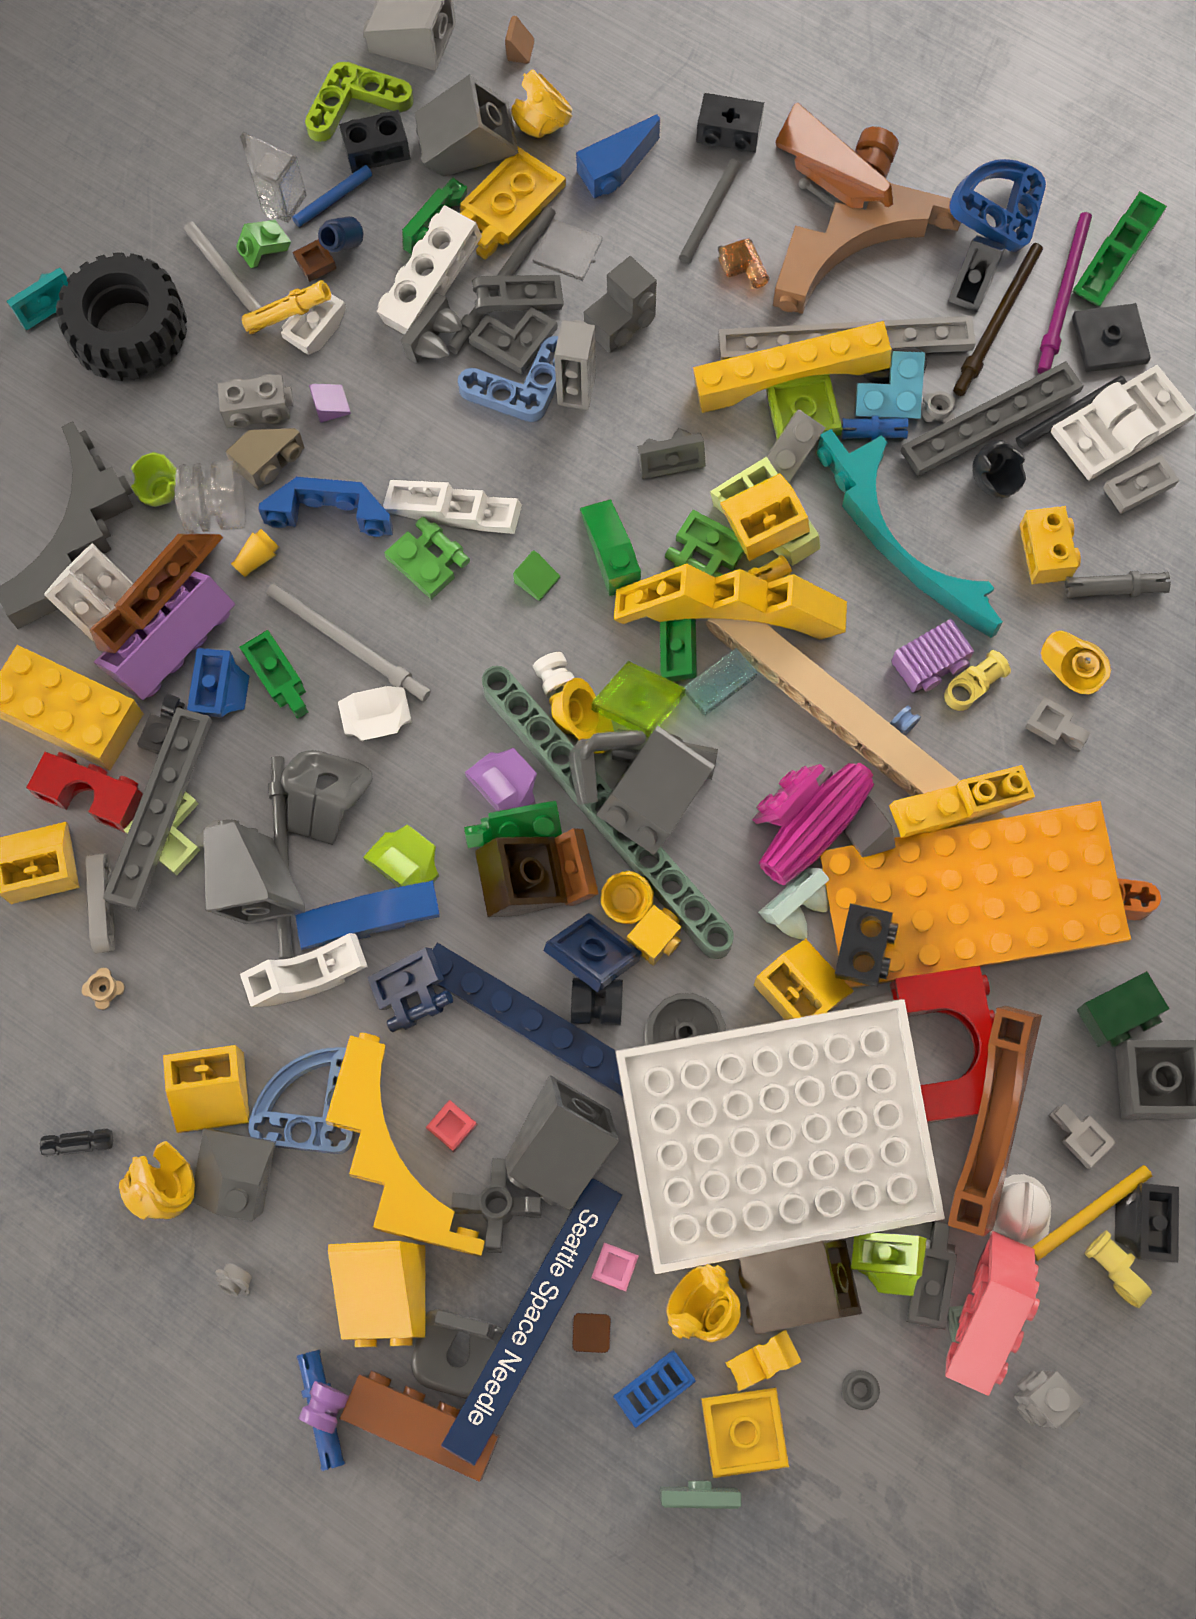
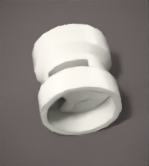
(553, 672)

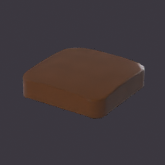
(591, 1333)

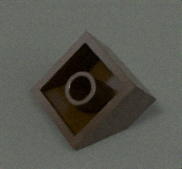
(520, 875)

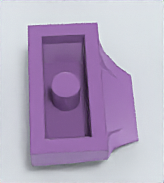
(504, 779)

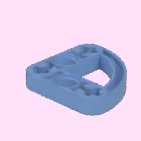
(319, 1129)

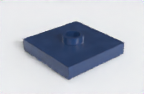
(592, 952)

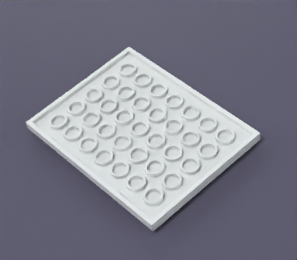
(779, 1135)

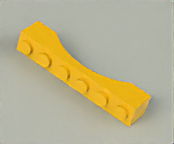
(843, 352)

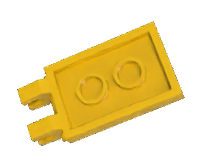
(510, 199)

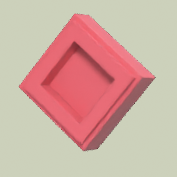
(451, 1125)

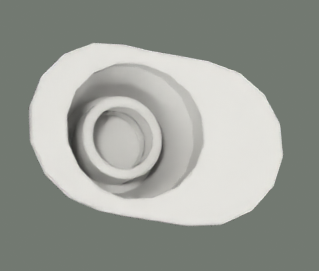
(1023, 1210)

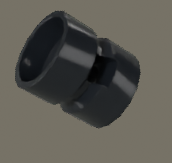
(583, 1003)

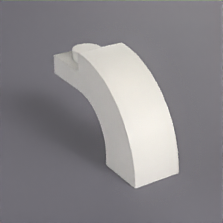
(304, 975)

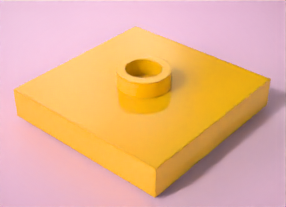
(744, 1432)

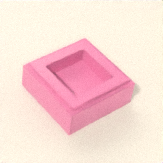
(614, 1267)

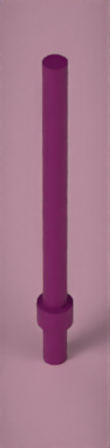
(1051, 341)

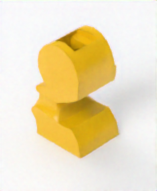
(764, 1360)

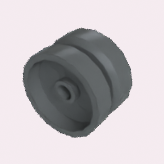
(681, 1011)

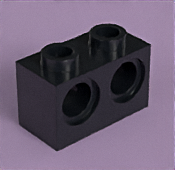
(375, 140)
(856, 943)

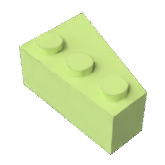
(762, 470)

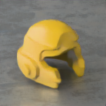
(544, 108)
(158, 1191)
(703, 1305)

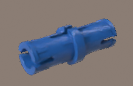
(874, 428)

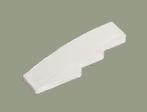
(451, 506)

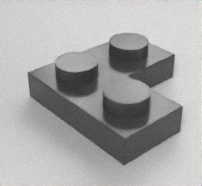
(515, 346)

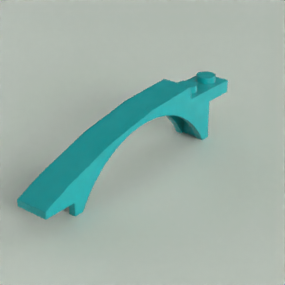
(856, 476)

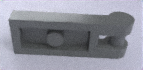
(518, 293)

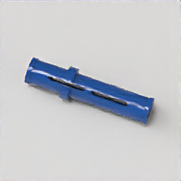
(327, 1443)

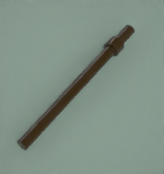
(973, 364)

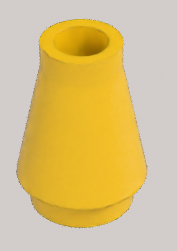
(255, 552)

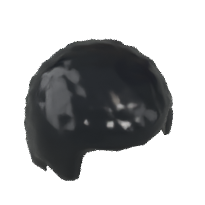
(999, 469)

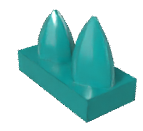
(38, 299)

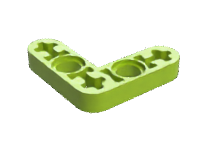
(354, 88)

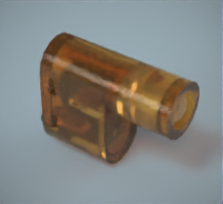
(742, 258)

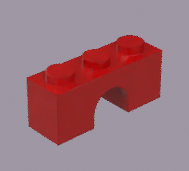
(61, 779)

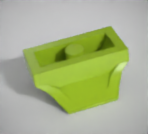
(403, 857)
(890, 1261)

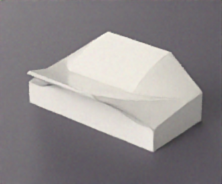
(314, 329)
(374, 712)

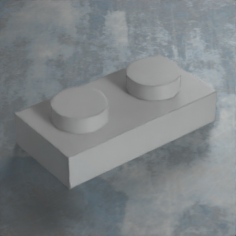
(794, 444)
(1141, 484)

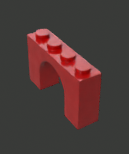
(962, 996)

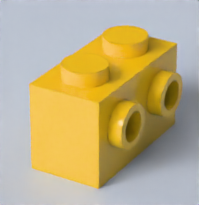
(1049, 544)

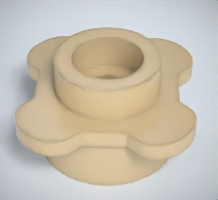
(96, 981)

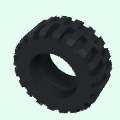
(110, 284)

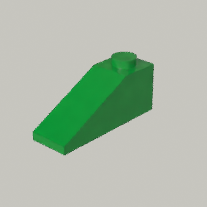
(611, 546)

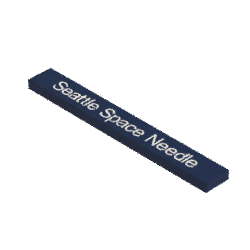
(531, 1322)

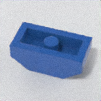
(217, 684)

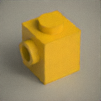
(656, 934)

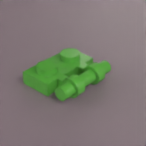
(709, 539)
(421, 565)

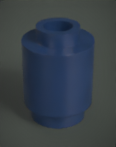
(340, 234)

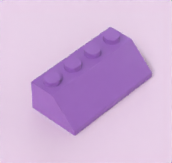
(168, 637)

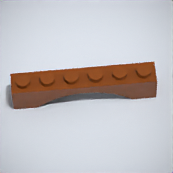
(988, 1157)

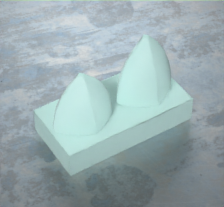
(785, 907)

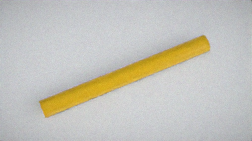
(1091, 1212)

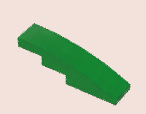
(1119, 249)

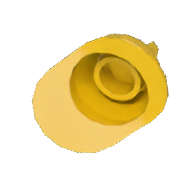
(573, 711)

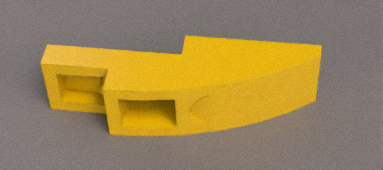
(962, 803)

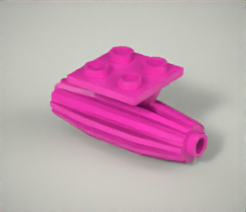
(809, 816)

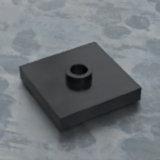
(1111, 337)

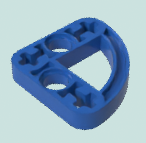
(971, 207)

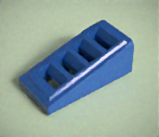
(679, 1368)

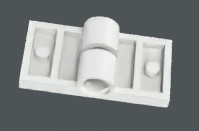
(1122, 422)

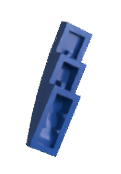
(367, 914)

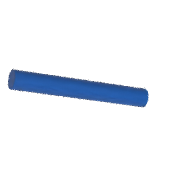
(332, 196)

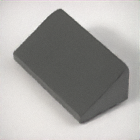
(870, 830)

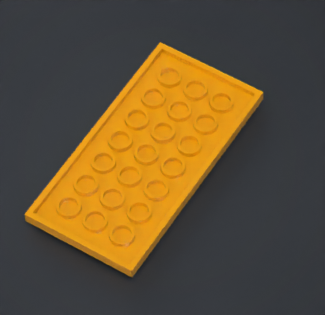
(985, 892)

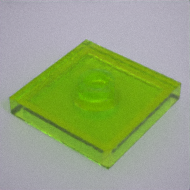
(638, 698)

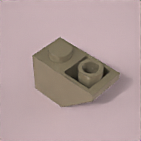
(265, 453)

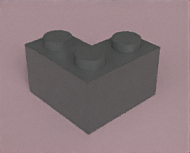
(625, 306)

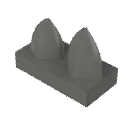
(422, 336)
(671, 455)

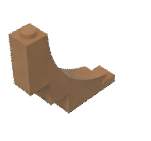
(816, 253)

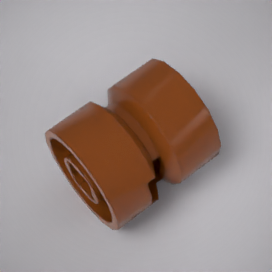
(878, 148)

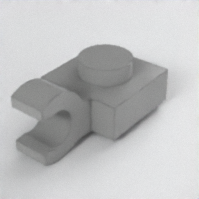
(1053, 722)
(1084, 1138)

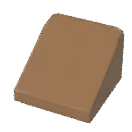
(518, 42)

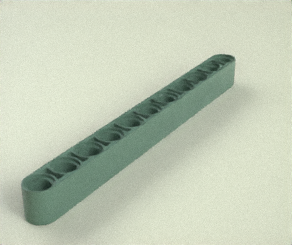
(558, 744)

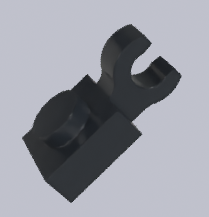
(157, 727)

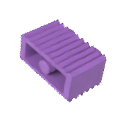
(933, 656)

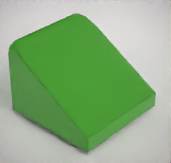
(535, 576)

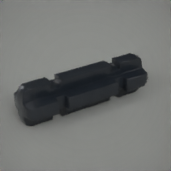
(76, 1142)

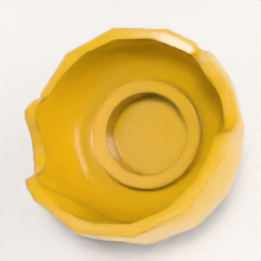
(627, 897)

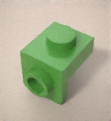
(261, 239)

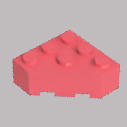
(994, 1314)

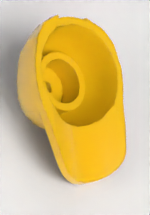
(1065, 653)

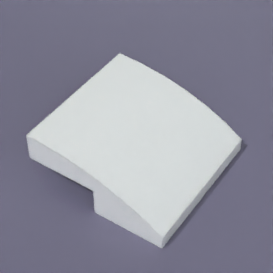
(88, 589)

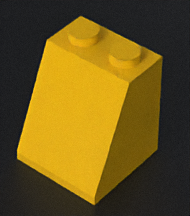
(379, 1291)

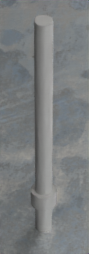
(397, 675)

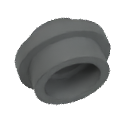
(871, 1384)

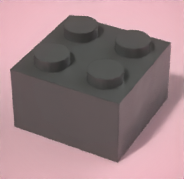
(1157, 1079)

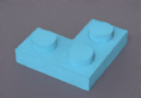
(901, 396)

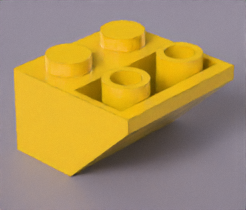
(766, 516)
(37, 863)
(802, 983)
(207, 1088)

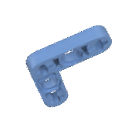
(528, 391)

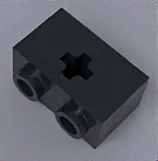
(729, 122)

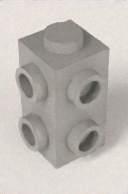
(255, 401)
(1047, 1400)

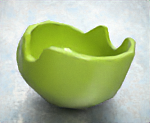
(154, 479)

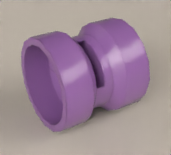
(323, 1407)

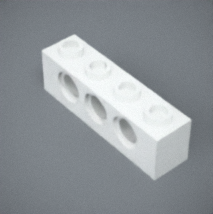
(446, 264)

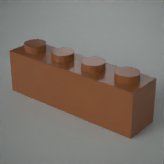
(409, 1422)

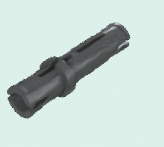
(1118, 584)

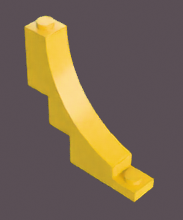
(735, 595)
(404, 1204)

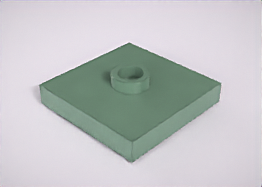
(700, 1495)

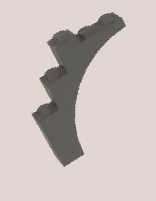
(93, 499)

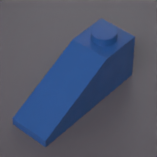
(612, 160)

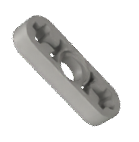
(99, 911)

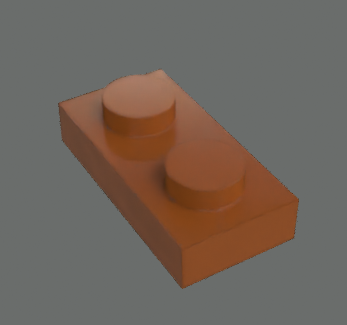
(576, 866)

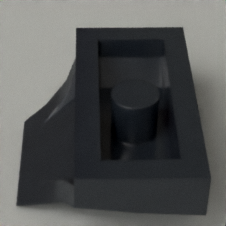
(1150, 1222)

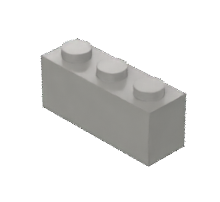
(575, 364)

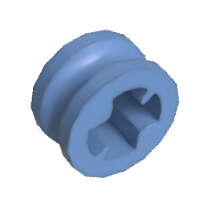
(905, 720)

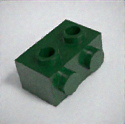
(1123, 1009)

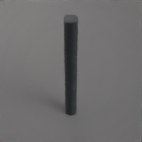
(1046, 426)

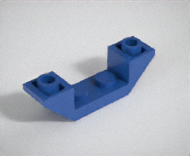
(283, 505)

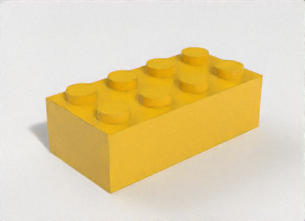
(66, 707)

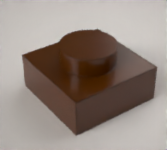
(314, 260)

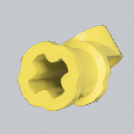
(977, 679)
(1117, 1263)

